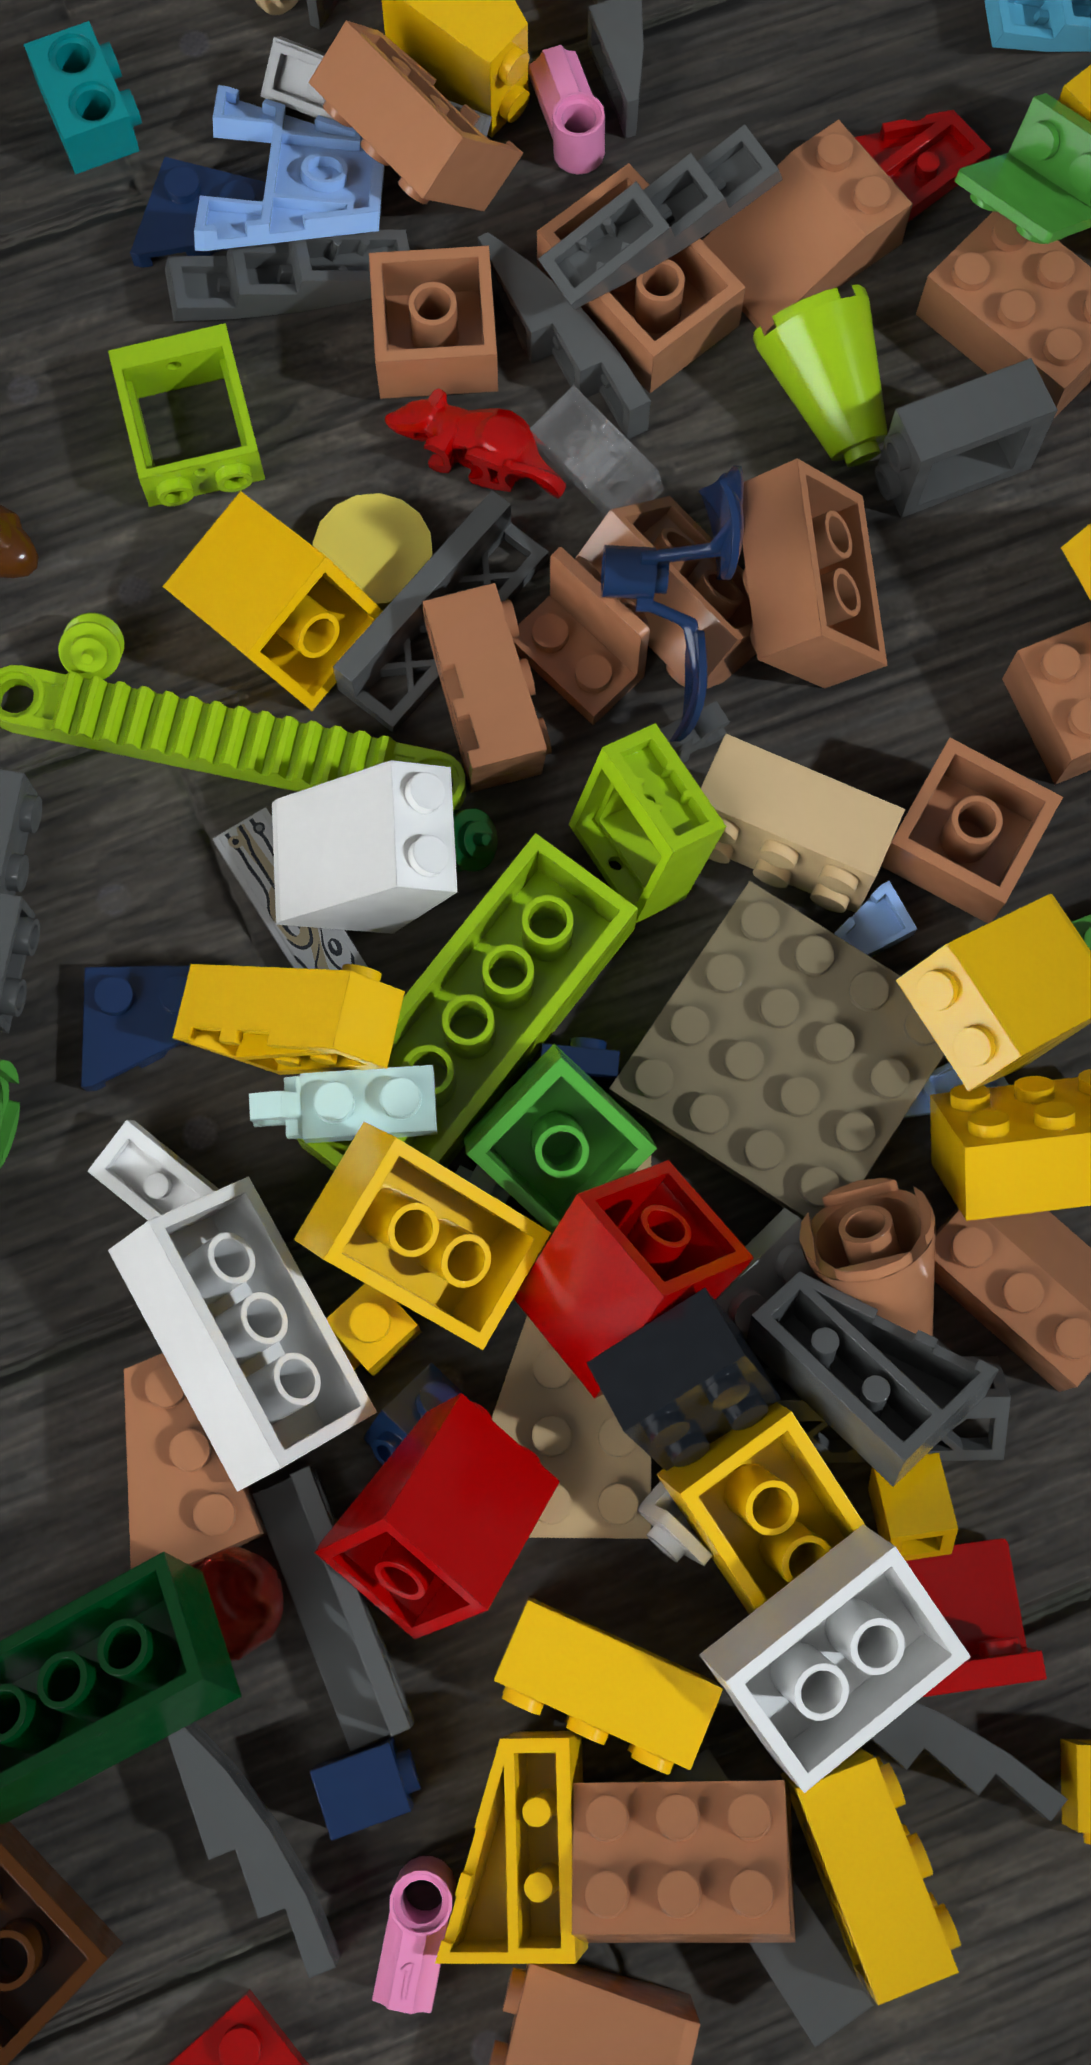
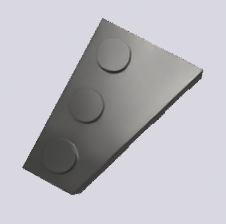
(864, 1375)

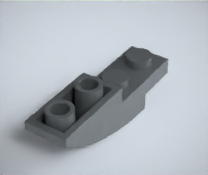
(18, 926)

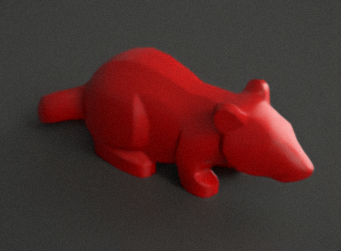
(487, 441)

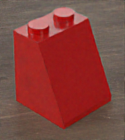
(624, 1261)
(441, 1519)

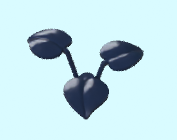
(644, 571)

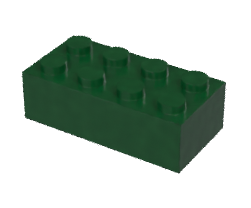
(107, 1680)

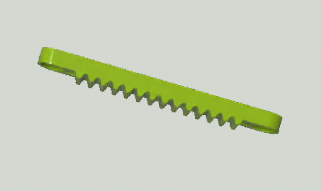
(201, 734)

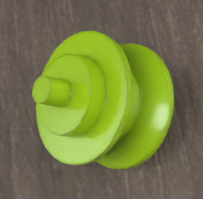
(91, 645)

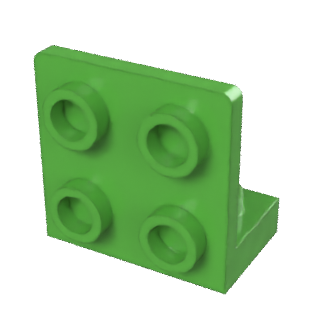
(1042, 178)

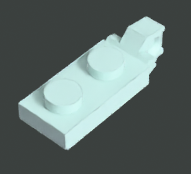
(337, 1103)

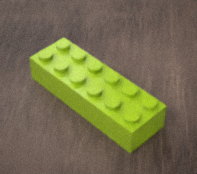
(502, 989)

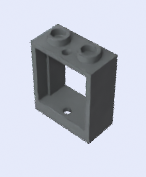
(964, 438)

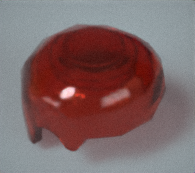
(244, 1598)

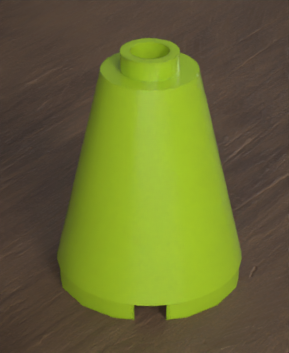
(830, 371)

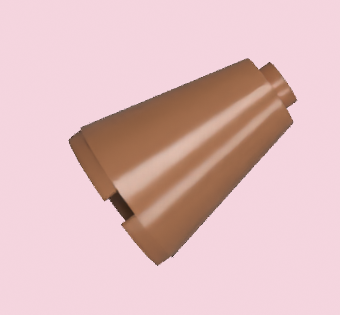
(873, 1249)

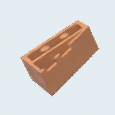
(409, 122)
(486, 686)
(175, 1479)

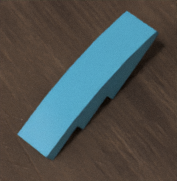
(1040, 25)

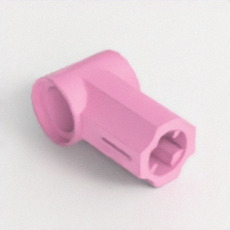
(569, 109)
(412, 1940)

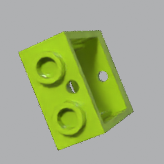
(173, 365)
(649, 819)

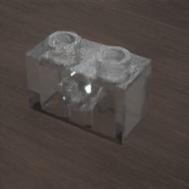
(595, 454)

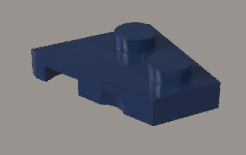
(173, 208)
(128, 1019)

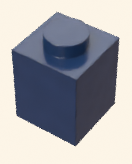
(365, 1787)

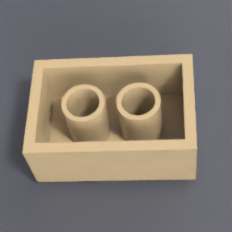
(798, 825)

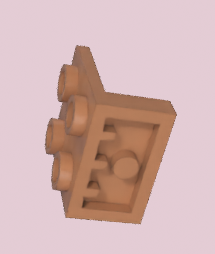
(584, 642)

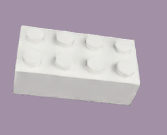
(241, 1331)

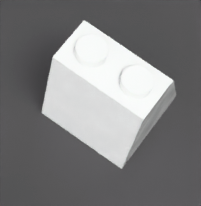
(365, 849)

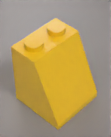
(470, 49)
(274, 598)
(1004, 991)

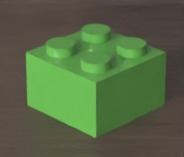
(556, 1138)

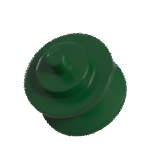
(474, 840)

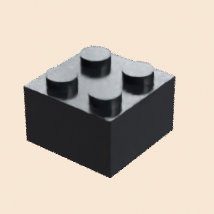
(684, 1381)

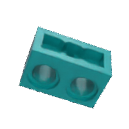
(81, 88)

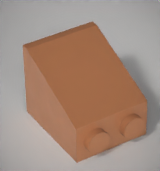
(594, 2019)

